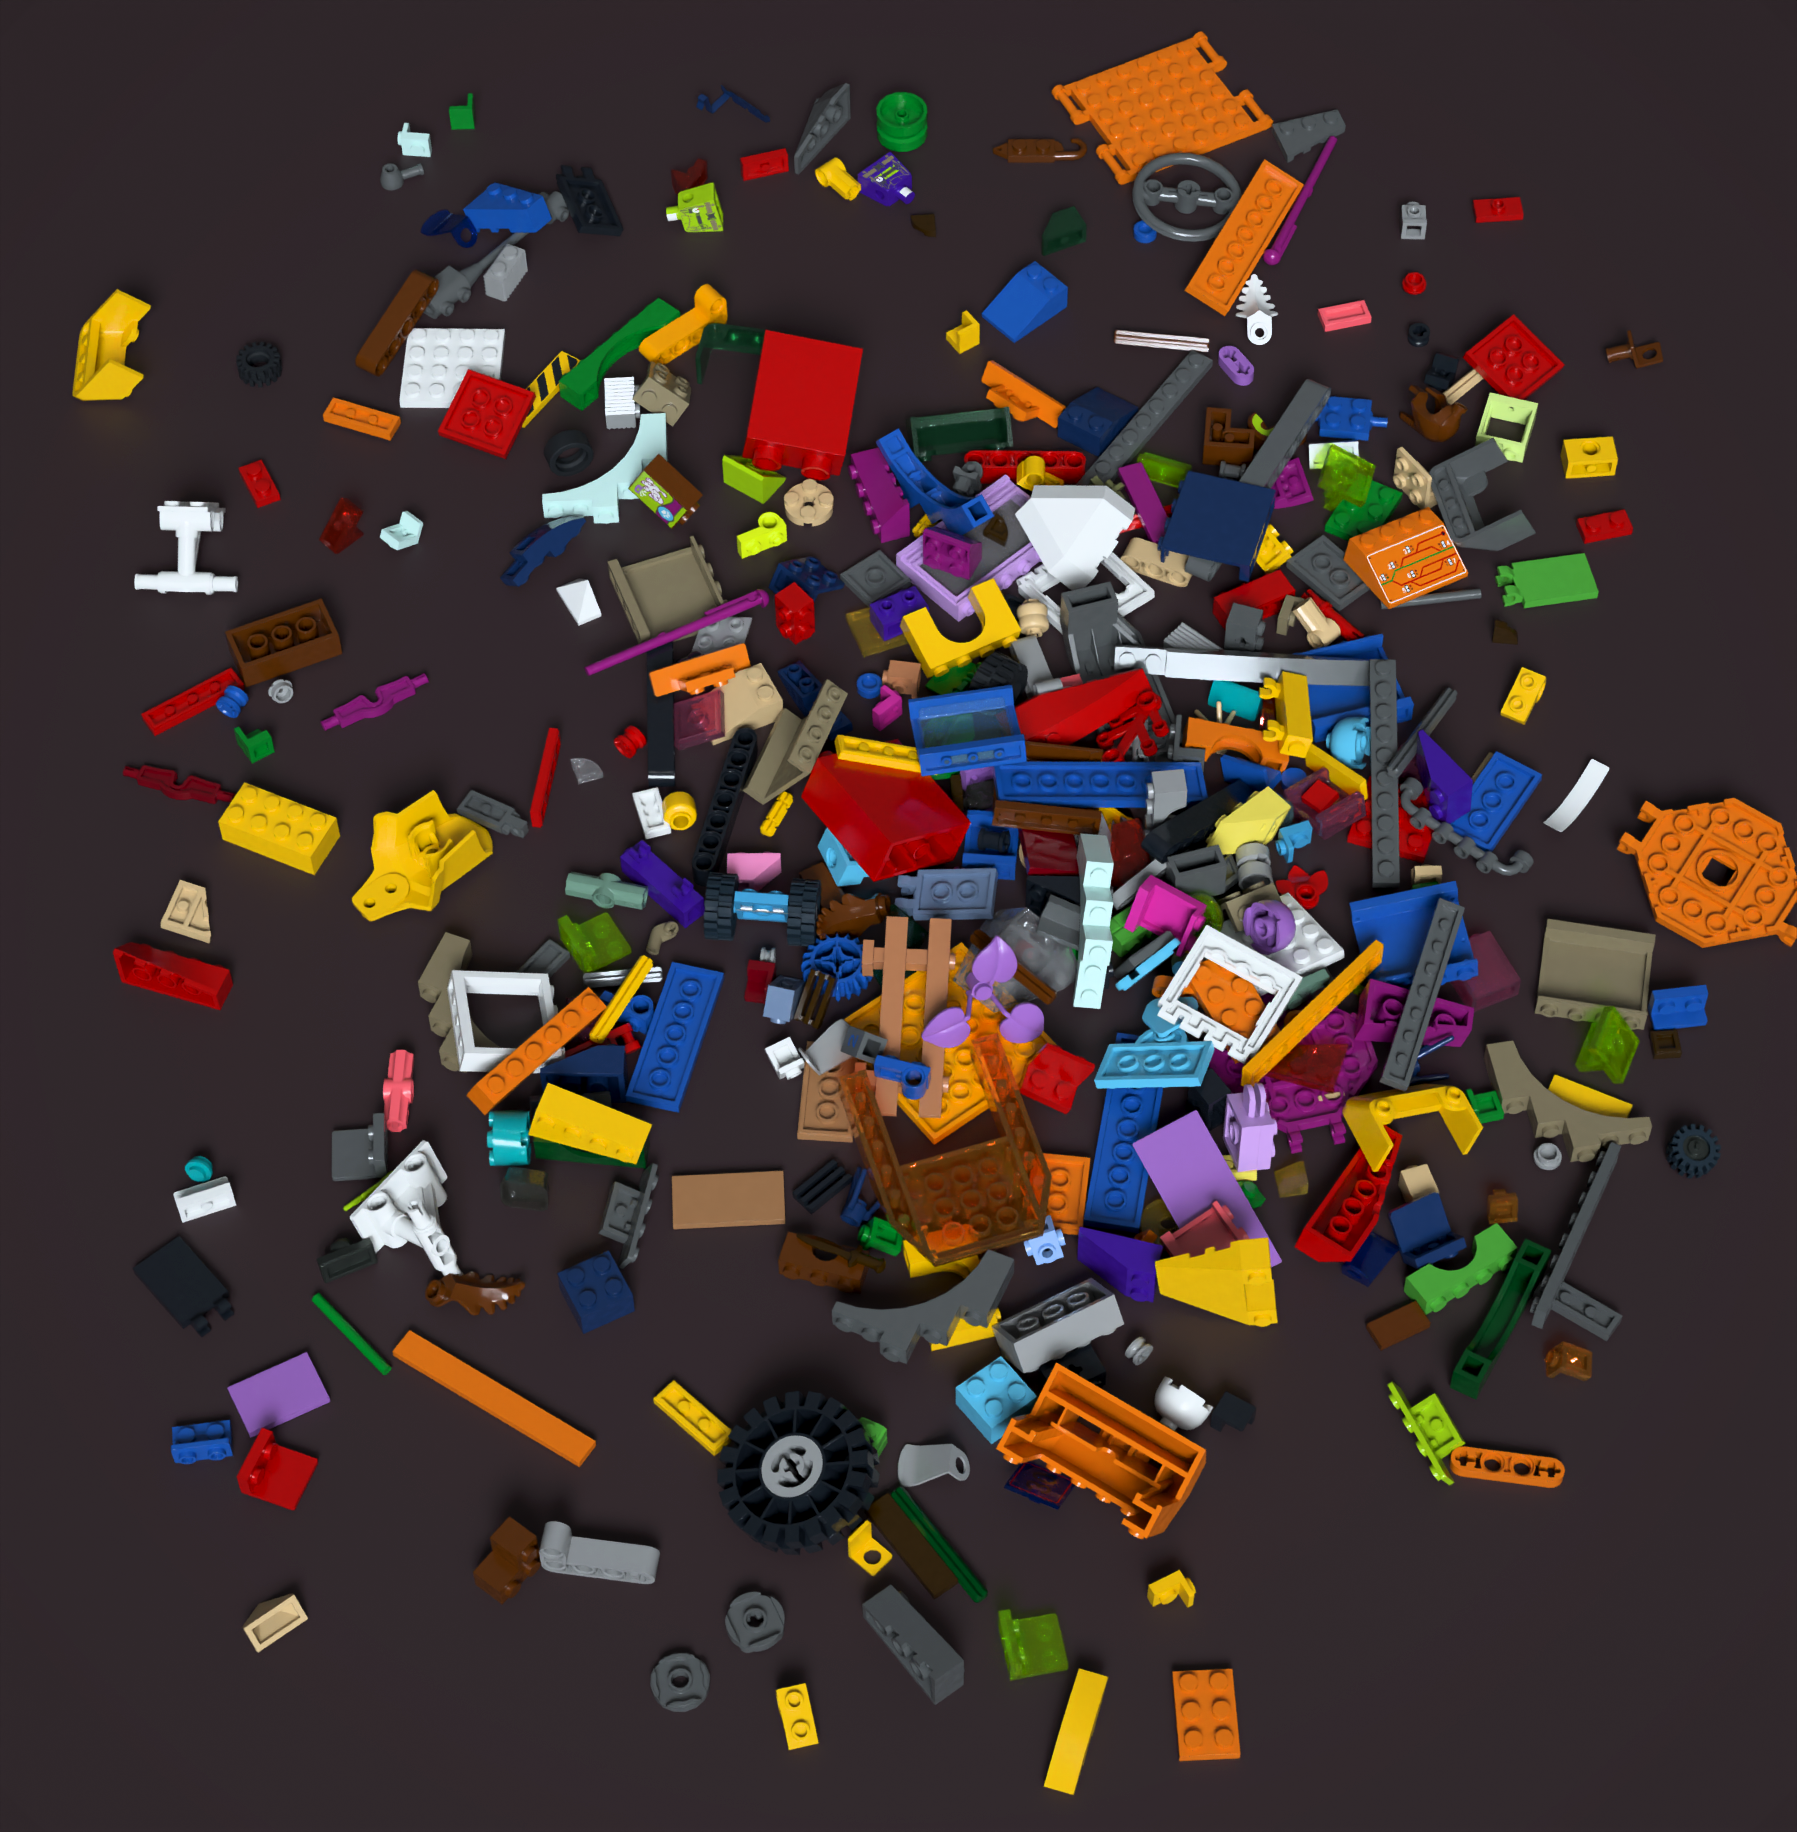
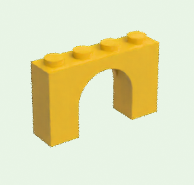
(940, 654)
(964, 1332)

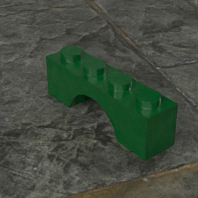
(554, 1151)

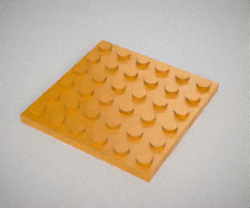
(965, 1094)

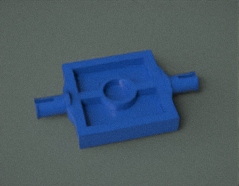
(1348, 419)

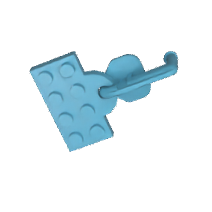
(1158, 1056)

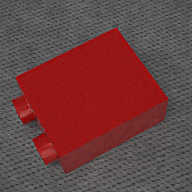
(802, 405)
(885, 815)

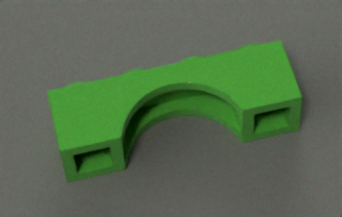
(1435, 1287)

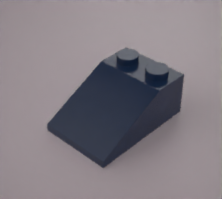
(1094, 420)
(591, 1071)

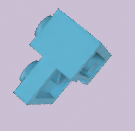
(839, 861)

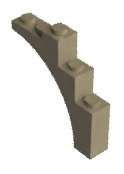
(450, 955)
(1550, 1115)

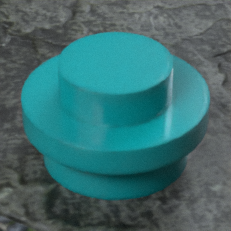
(199, 1169)

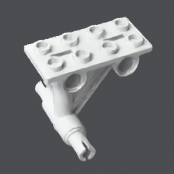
(188, 521)
(415, 1193)

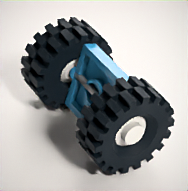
(727, 904)

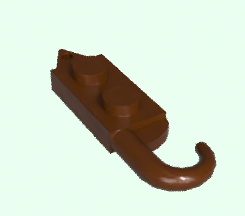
(1038, 151)

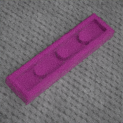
(1144, 500)

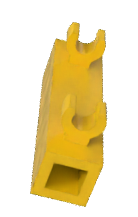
(1293, 714)

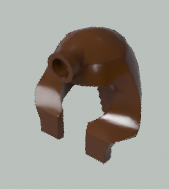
(1436, 426)

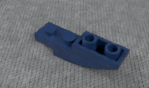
(544, 541)
(804, 690)

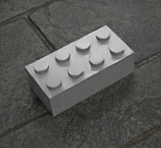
(1058, 1325)

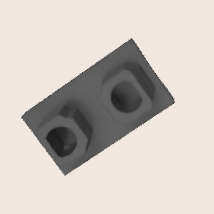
(968, 479)

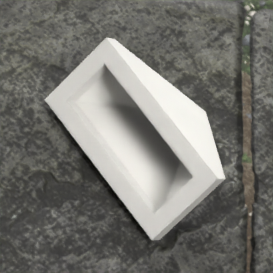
(580, 600)

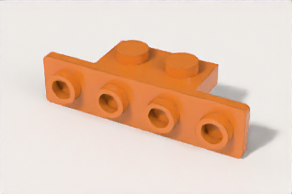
(1020, 396)
(701, 671)

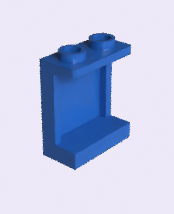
(989, 858)

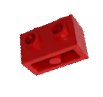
(794, 613)

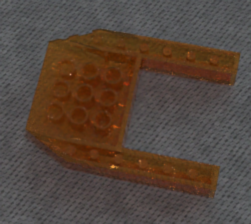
(968, 1196)

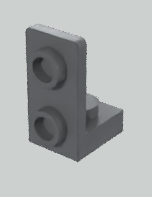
(1181, 754)

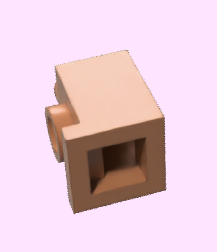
(903, 677)

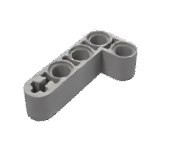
(1039, 679)
(596, 1558)

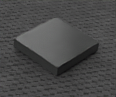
(875, 578)
(1142, 955)

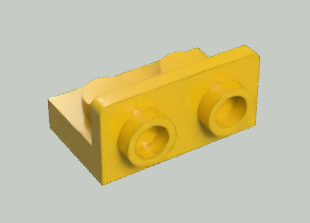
(1272, 552)

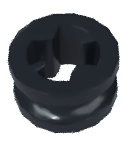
(1414, 330)

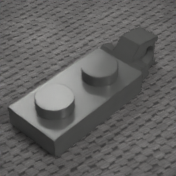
(492, 814)

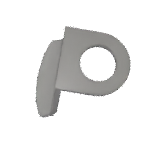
(826, 1050)
(926, 1462)

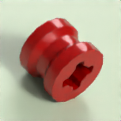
(630, 741)

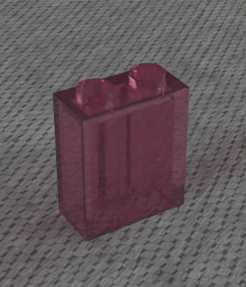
(1495, 976)

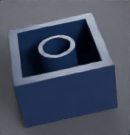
(596, 1292)

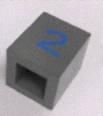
(863, 1045)

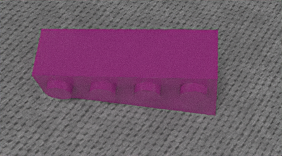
(1381, 1010)

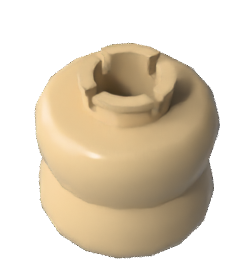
(1033, 618)

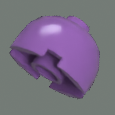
(1269, 925)

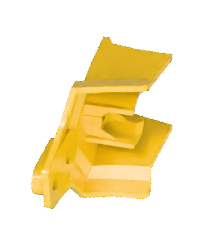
(419, 857)

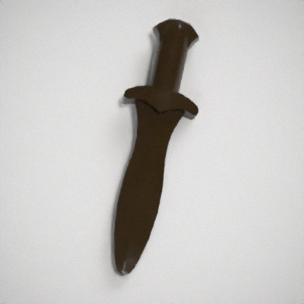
(852, 1255)

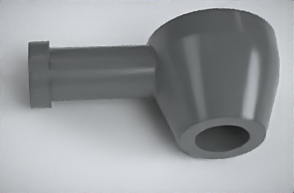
(392, 178)

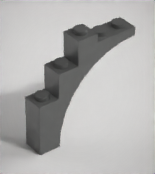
(936, 1319)

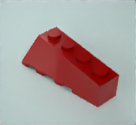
(173, 974)

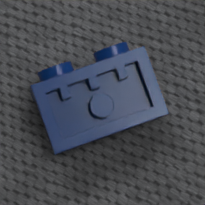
(1678, 1007)
(202, 1442)

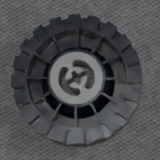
(835, 1465)

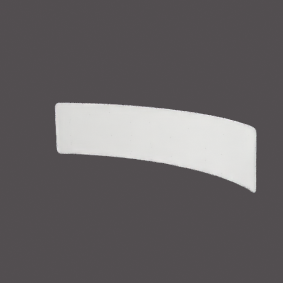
(1578, 797)

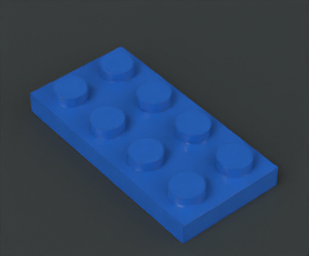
(1496, 800)

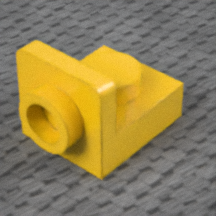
(1169, 1587)

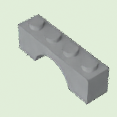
(1165, 795)

